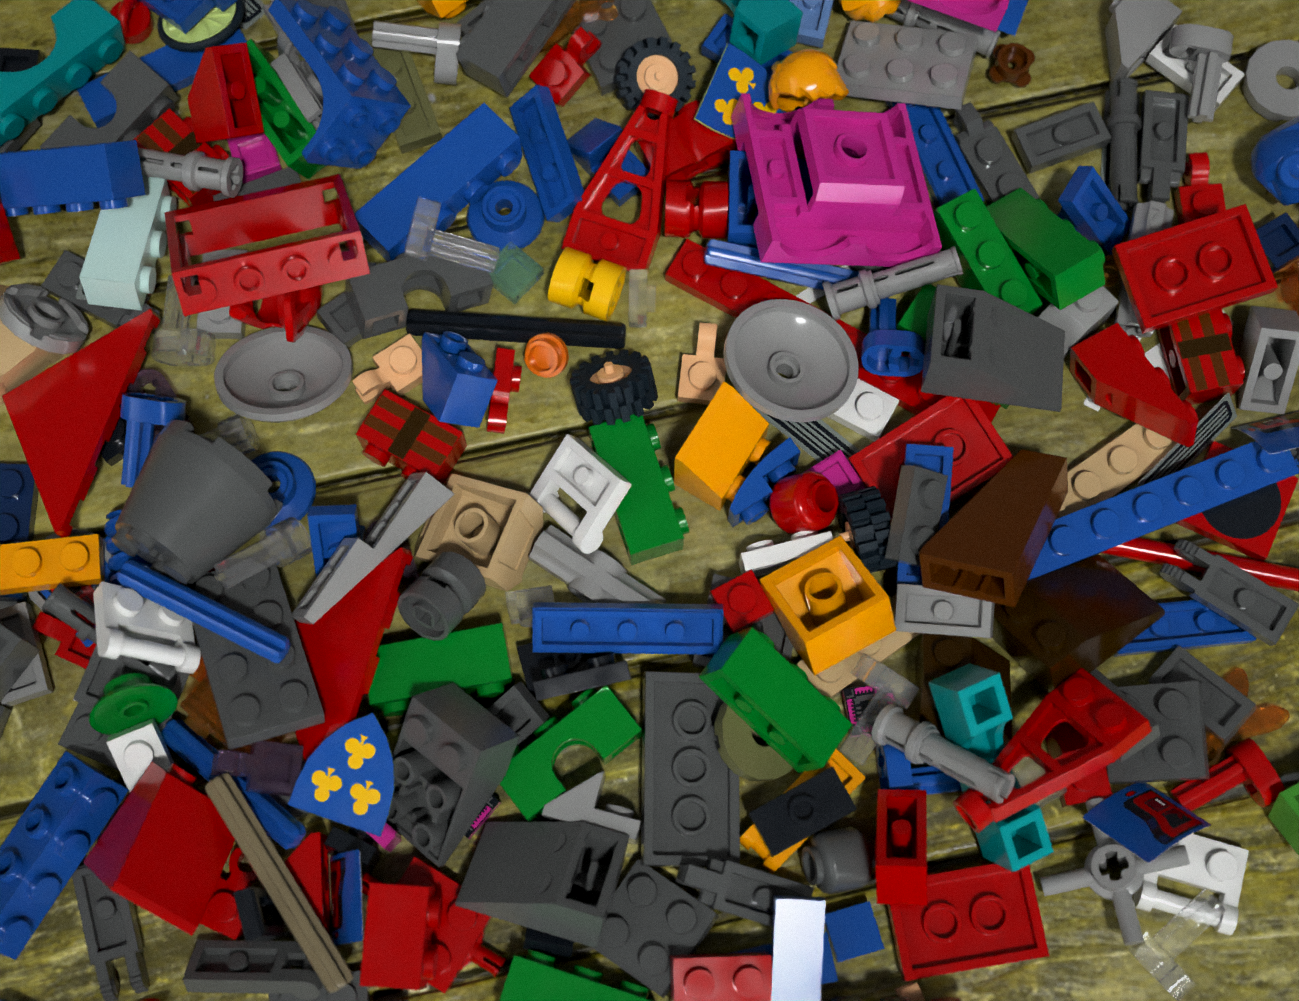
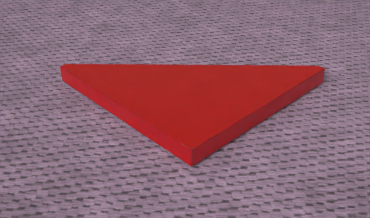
(72, 412)
(345, 645)

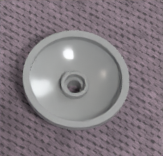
(800, 344)
(282, 379)

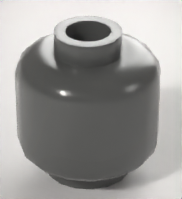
(838, 860)

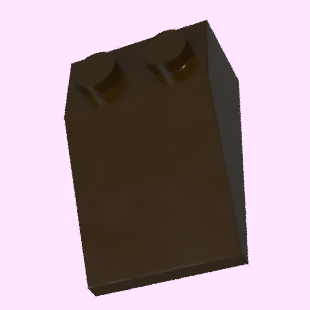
(1073, 620)

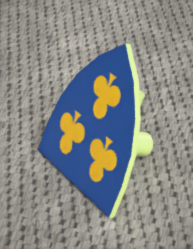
(733, 75)
(349, 777)

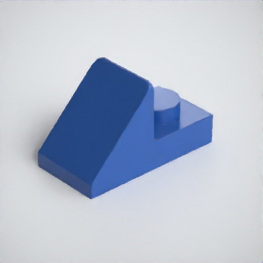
(592, 146)
(1093, 209)
(329, 527)

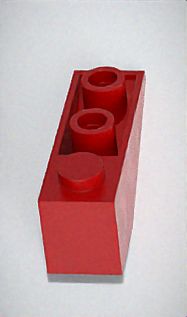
(1123, 381)

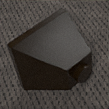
(944, 654)

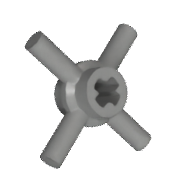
(1120, 890)

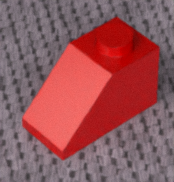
(224, 95)

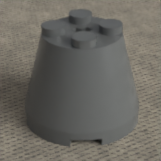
(193, 504)

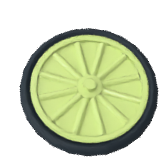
(208, 32)

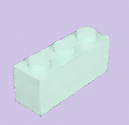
(126, 247)

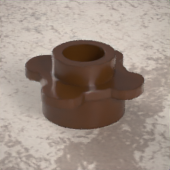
(1013, 54)

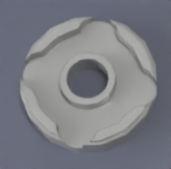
(1260, 80)
(41, 320)

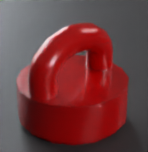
(134, 19)

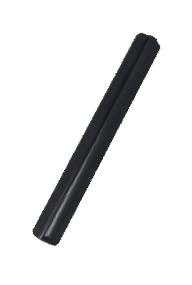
(517, 328)

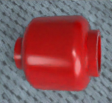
(803, 502)

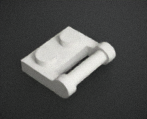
(587, 481)
(142, 629)
(1211, 866)

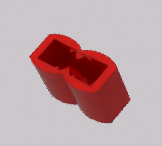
(690, 147)

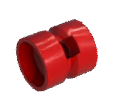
(696, 209)

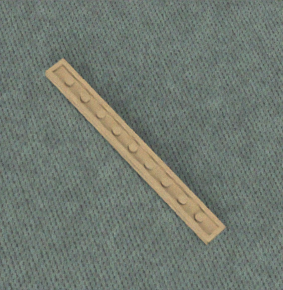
(1090, 482)

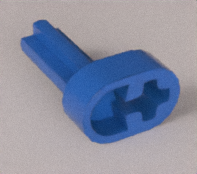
(885, 344)
(142, 414)
(896, 773)

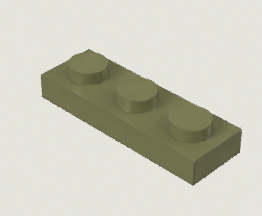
(419, 123)

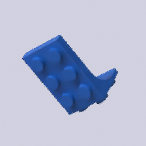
(358, 93)

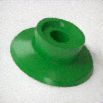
(131, 701)

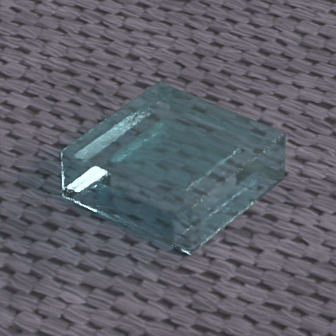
(515, 273)

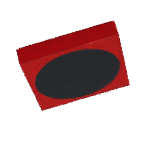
(1246, 522)

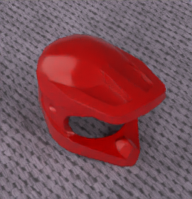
(285, 310)

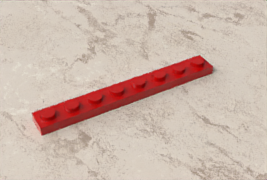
(737, 291)

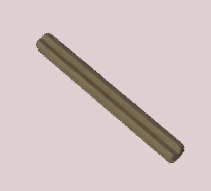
(279, 883)

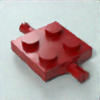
(460, 931)

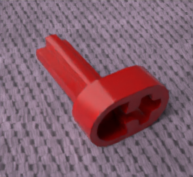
(1243, 765)

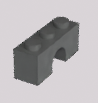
(139, 99)
(379, 296)

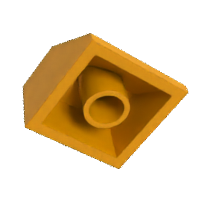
(721, 448)
(829, 604)

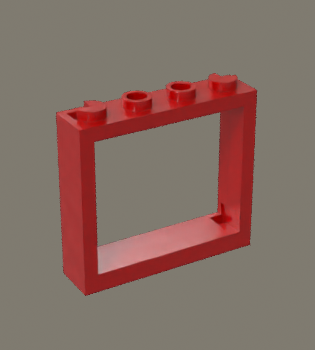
(271, 269)

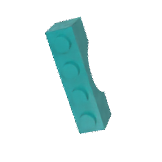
(764, 27)
(84, 44)
(973, 717)

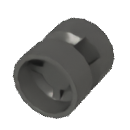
(441, 596)

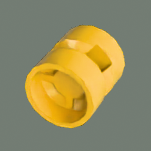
(572, 278)

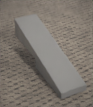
(354, 559)

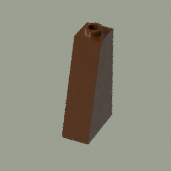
(999, 533)

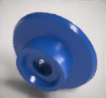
(519, 226)
(296, 481)

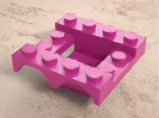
(864, 179)

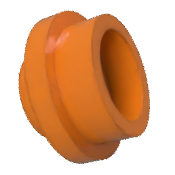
(546, 355)

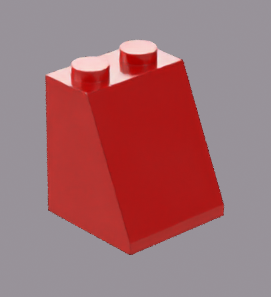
(164, 847)

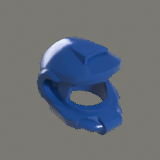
(1277, 162)

